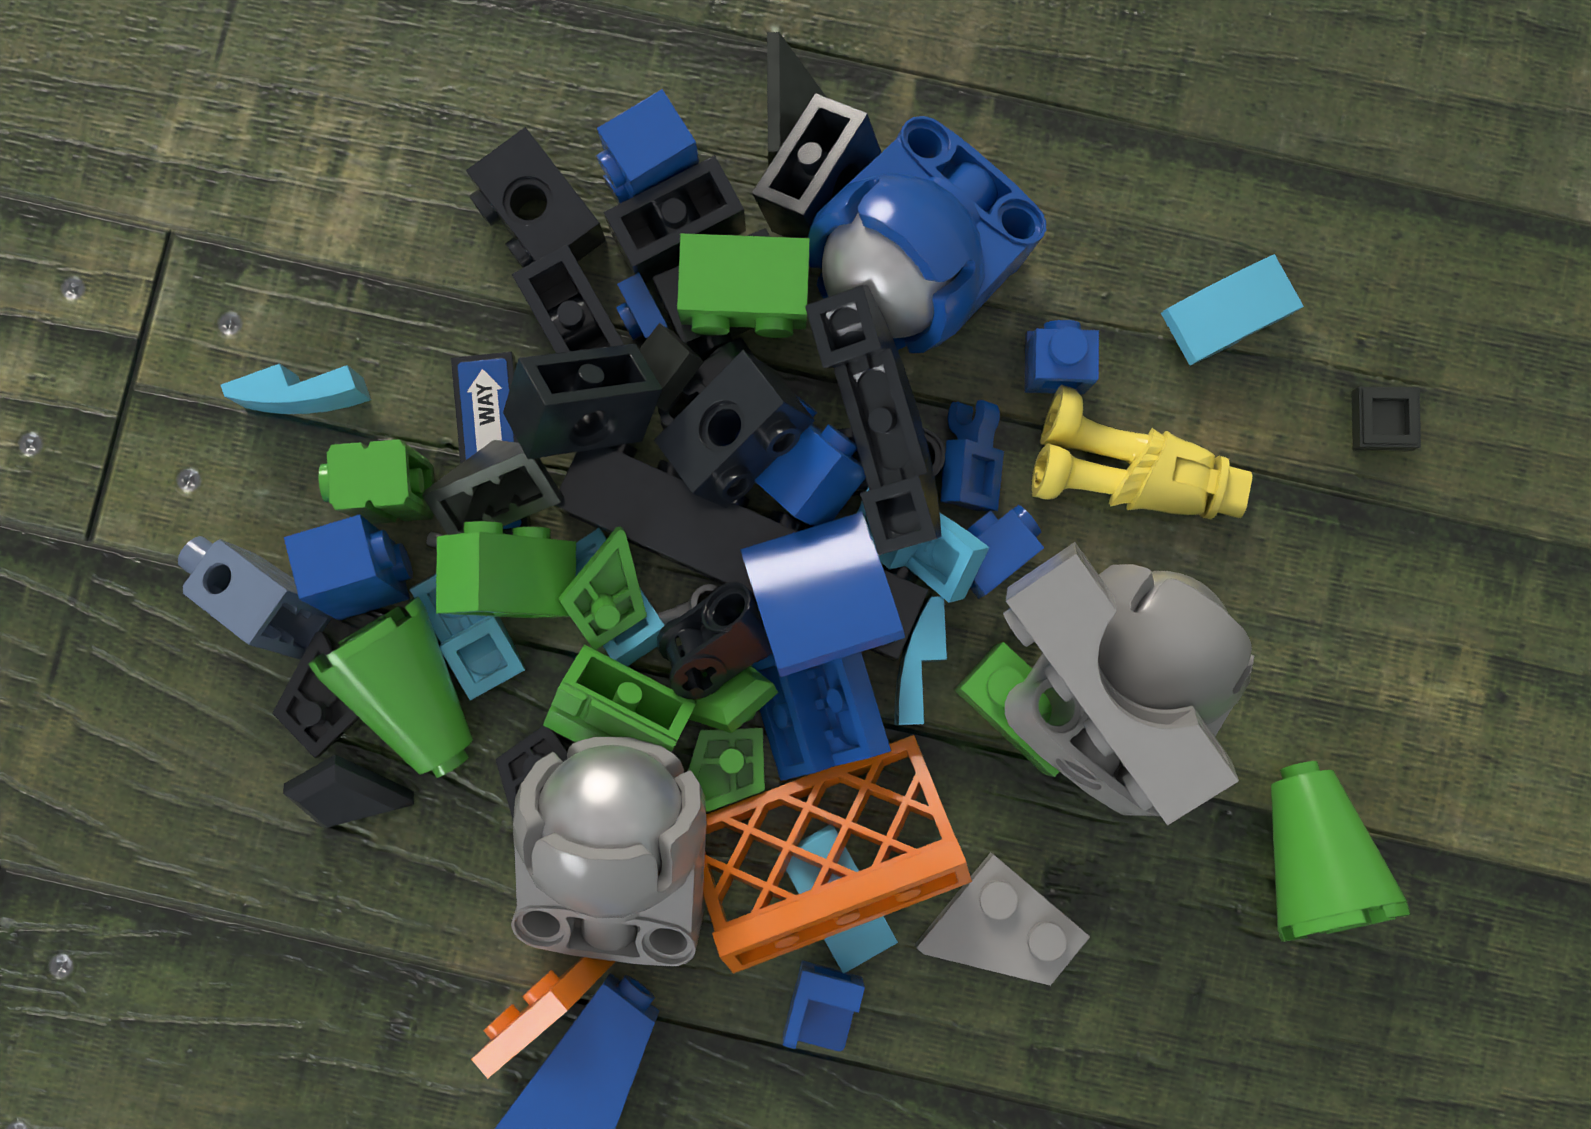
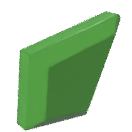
(605, 593)
(734, 701)
(729, 765)

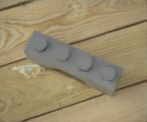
(1168, 752)

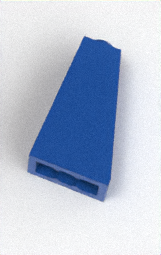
(591, 1065)

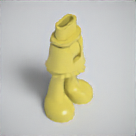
(1161, 473)

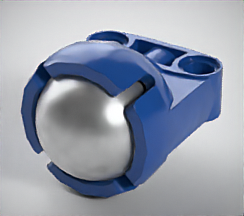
(926, 233)

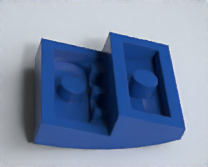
(822, 594)
(821, 716)

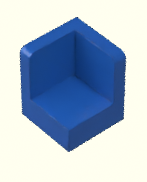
(822, 1007)

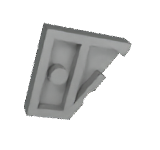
(1003, 927)

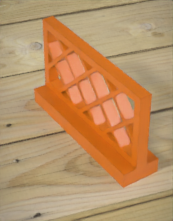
(845, 901)

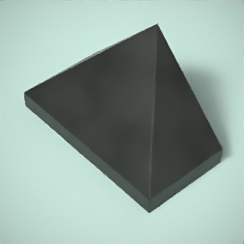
(788, 91)
(492, 487)

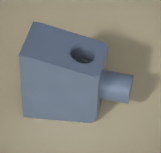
(249, 597)

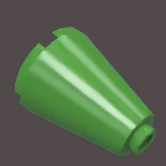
(401, 688)
(1326, 859)

